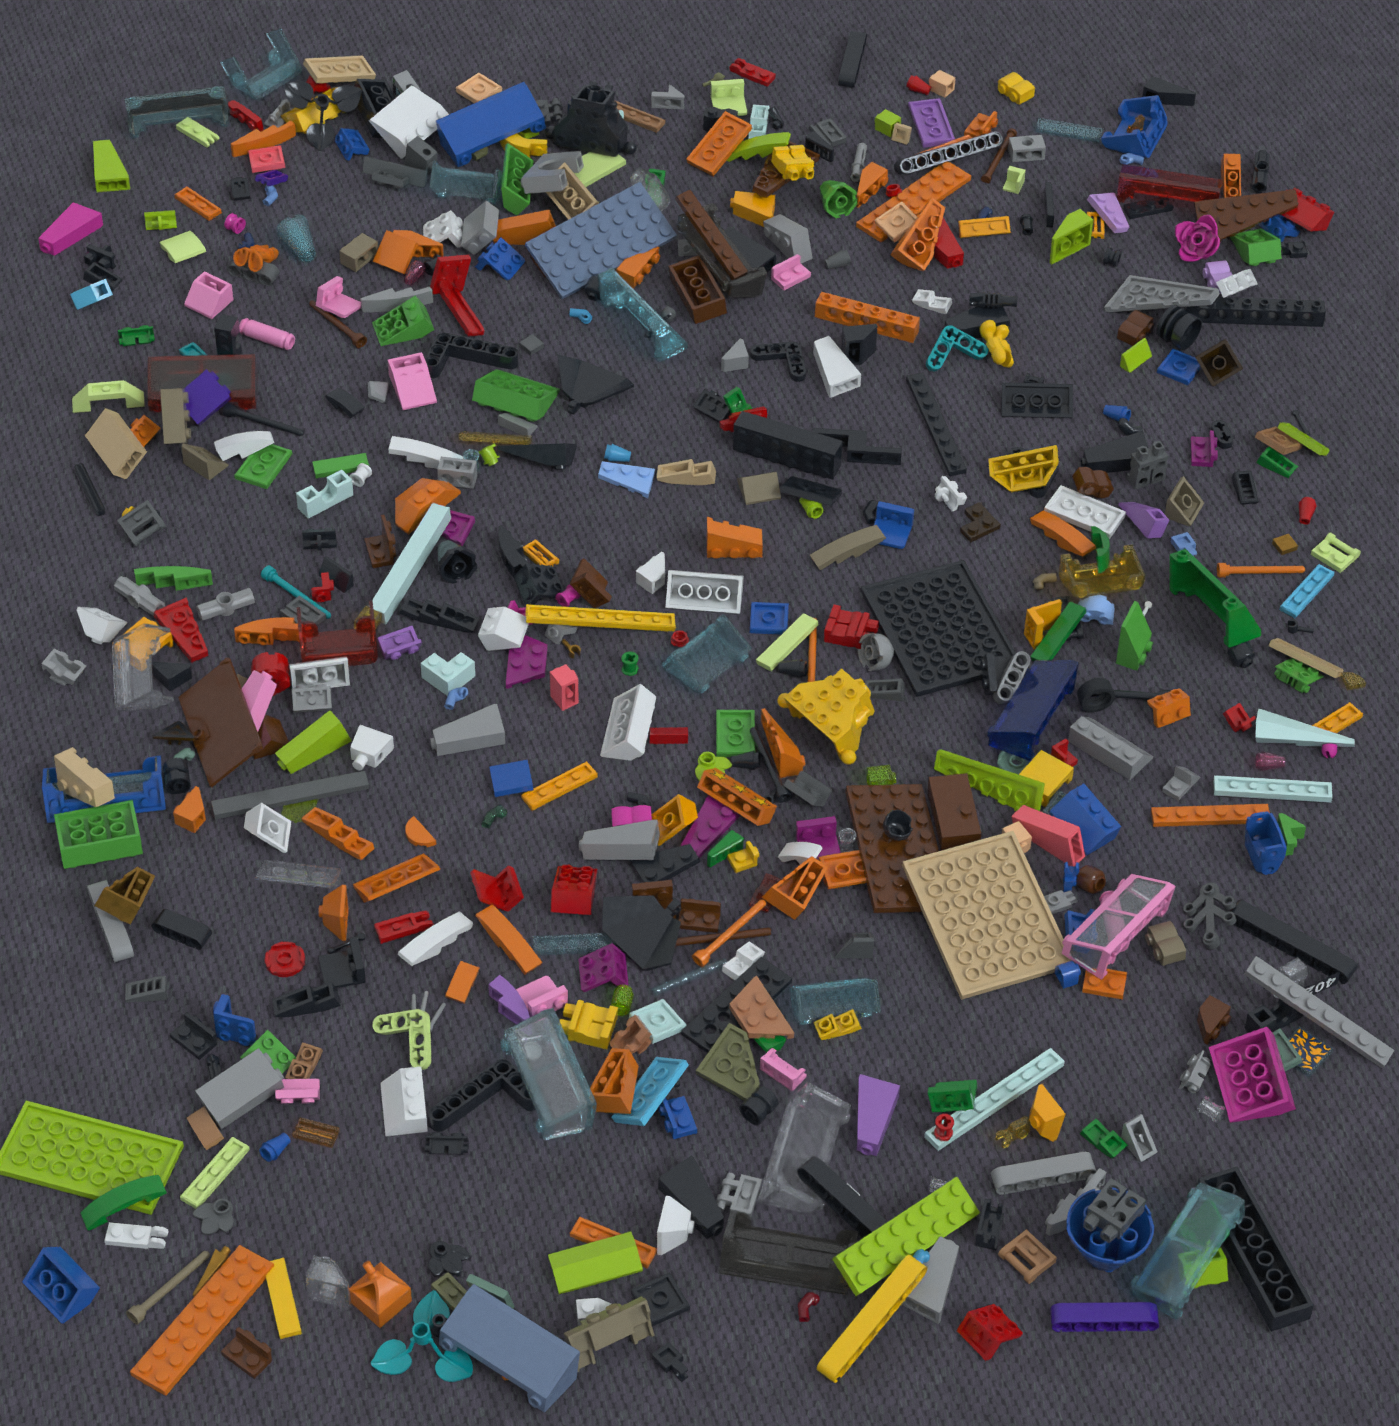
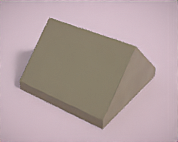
(202, 461)
(759, 488)
(1183, 503)

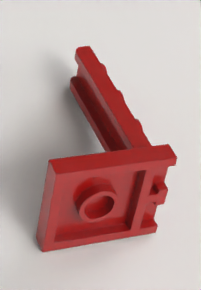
(449, 281)

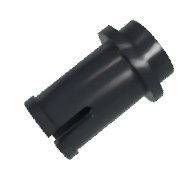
(1026, 221)

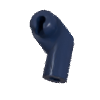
(984, 212)

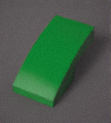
(736, 401)
(1107, 1142)

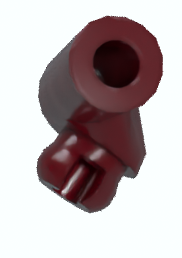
(808, 1299)

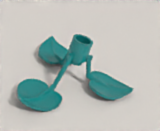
(393, 1356)

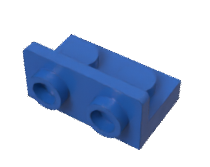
(350, 142)
(677, 1117)

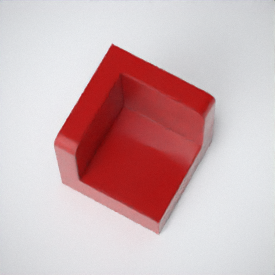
(1061, 752)

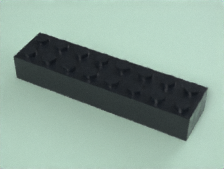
(1262, 1259)

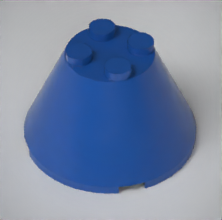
(1097, 1251)

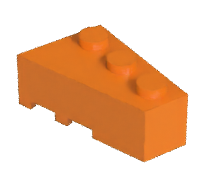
(796, 888)

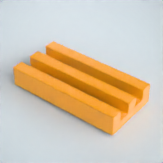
(1097, 234)
(536, 556)

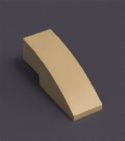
(687, 473)

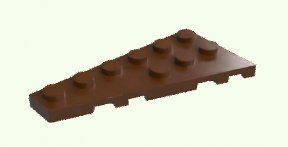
(771, 179)

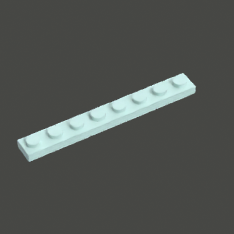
(1000, 1095)

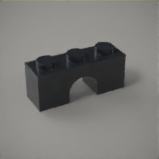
(226, 334)
(1274, 1019)

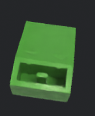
(403, 323)

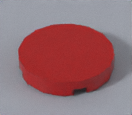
(284, 959)

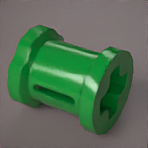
(629, 662)

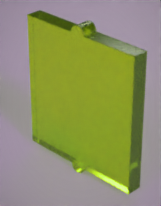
(296, 811)

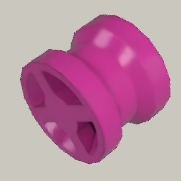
(234, 223)

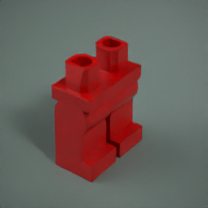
(848, 627)

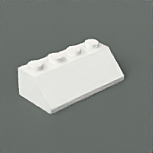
(704, 591)
(629, 724)

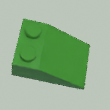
(1257, 246)
(1134, 639)

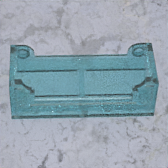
(620, 293)
(1188, 1248)

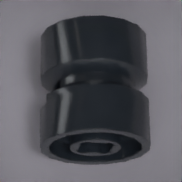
(176, 776)
(757, 1106)

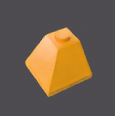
(674, 817)
(1046, 1114)

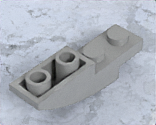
(1057, 1222)

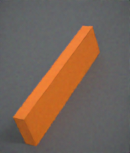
(590, 1232)

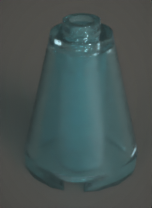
(297, 237)

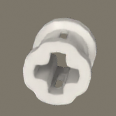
(362, 472)

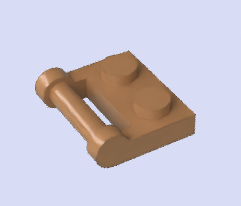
(1032, 1251)

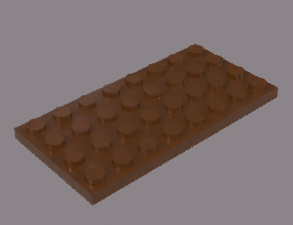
(884, 857)

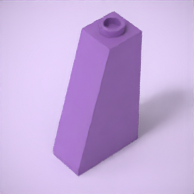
(874, 1112)

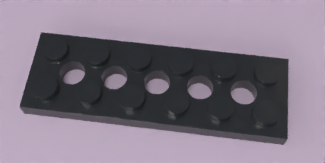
(719, 1007)

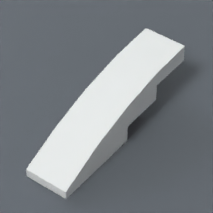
(1236, 283)
(420, 451)
(433, 939)

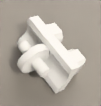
(948, 493)

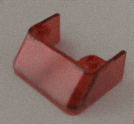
(356, 644)

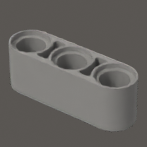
(1017, 671)

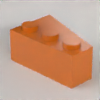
(733, 541)
(616, 1082)

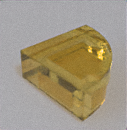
(1352, 680)

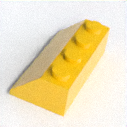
(305, 117)

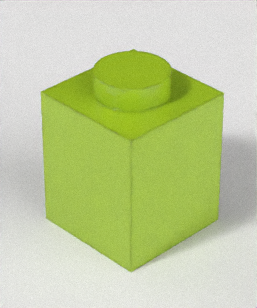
(885, 122)

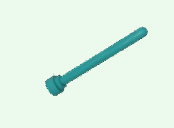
(271, 575)

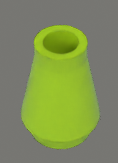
(812, 508)

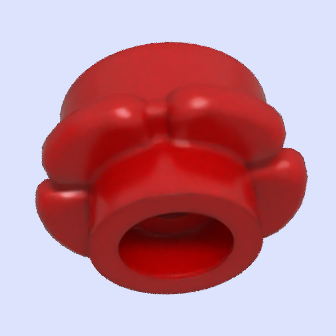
(893, 190)
(679, 638)

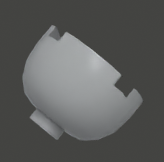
(875, 647)

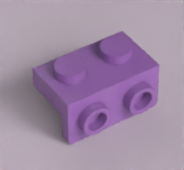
(399, 642)

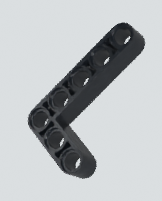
(468, 349)
(482, 1088)

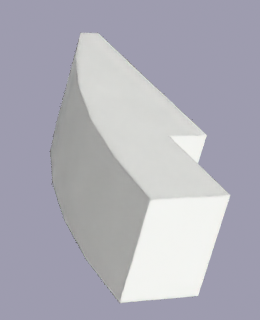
(243, 444)

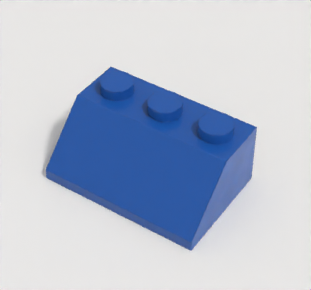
(1087, 812)
(60, 1283)

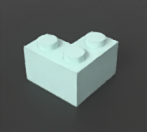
(448, 675)

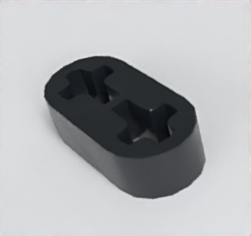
(1225, 433)

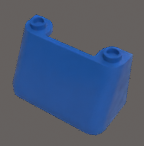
(1143, 141)

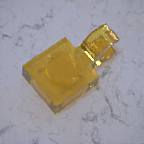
(1015, 1130)

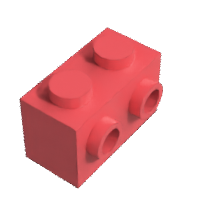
(564, 687)

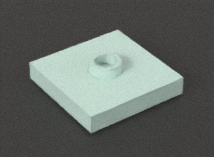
(660, 1020)

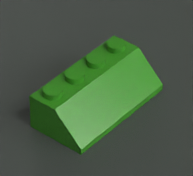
(514, 168)

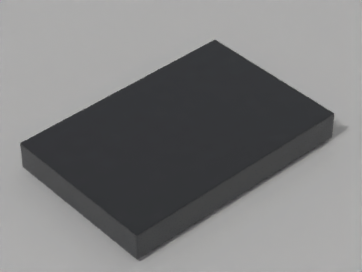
(811, 490)

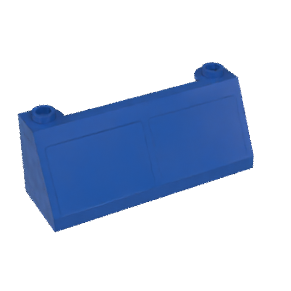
(489, 122)

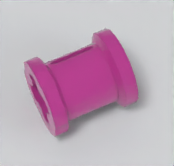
(567, 596)

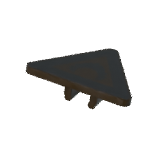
(175, 731)

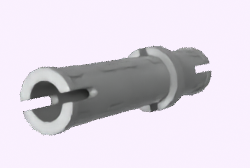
(858, 164)

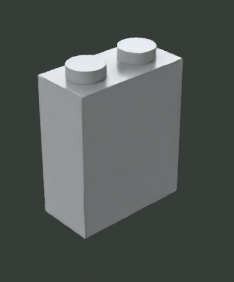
(480, 227)

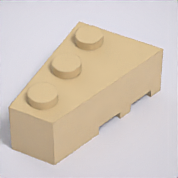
(81, 780)

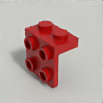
(500, 891)

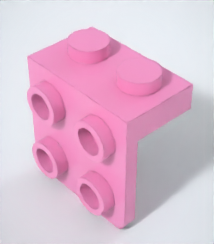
(543, 995)

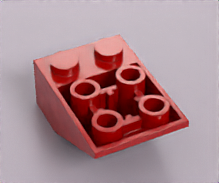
(573, 890)

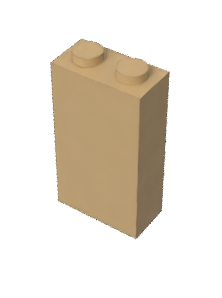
(115, 443)

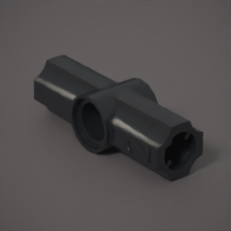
(1260, 171)

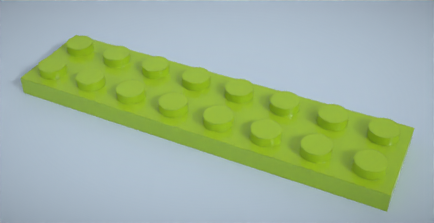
(903, 1235)

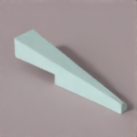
(1280, 729)

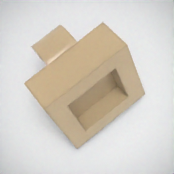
(901, 133)

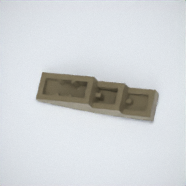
(848, 545)

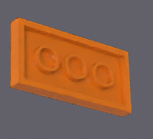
(719, 143)

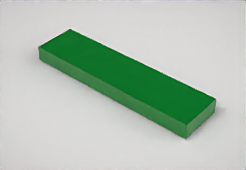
(1059, 632)

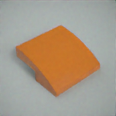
(395, 252)

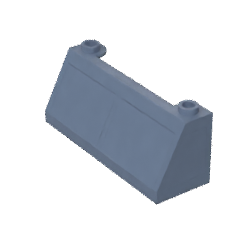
(511, 1346)

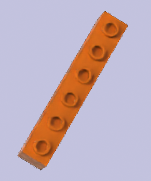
(855, 313)

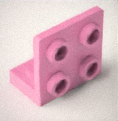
(331, 299)

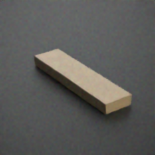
(1306, 657)

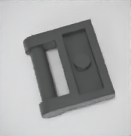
(137, 519)

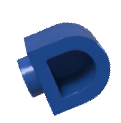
(1067, 974)

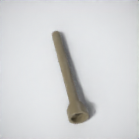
(137, 1313)

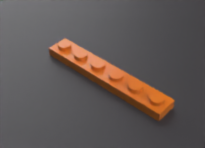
(1204, 814)

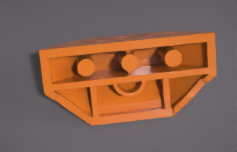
(417, 499)

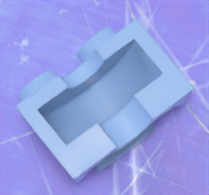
(1098, 609)

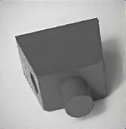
(420, 155)

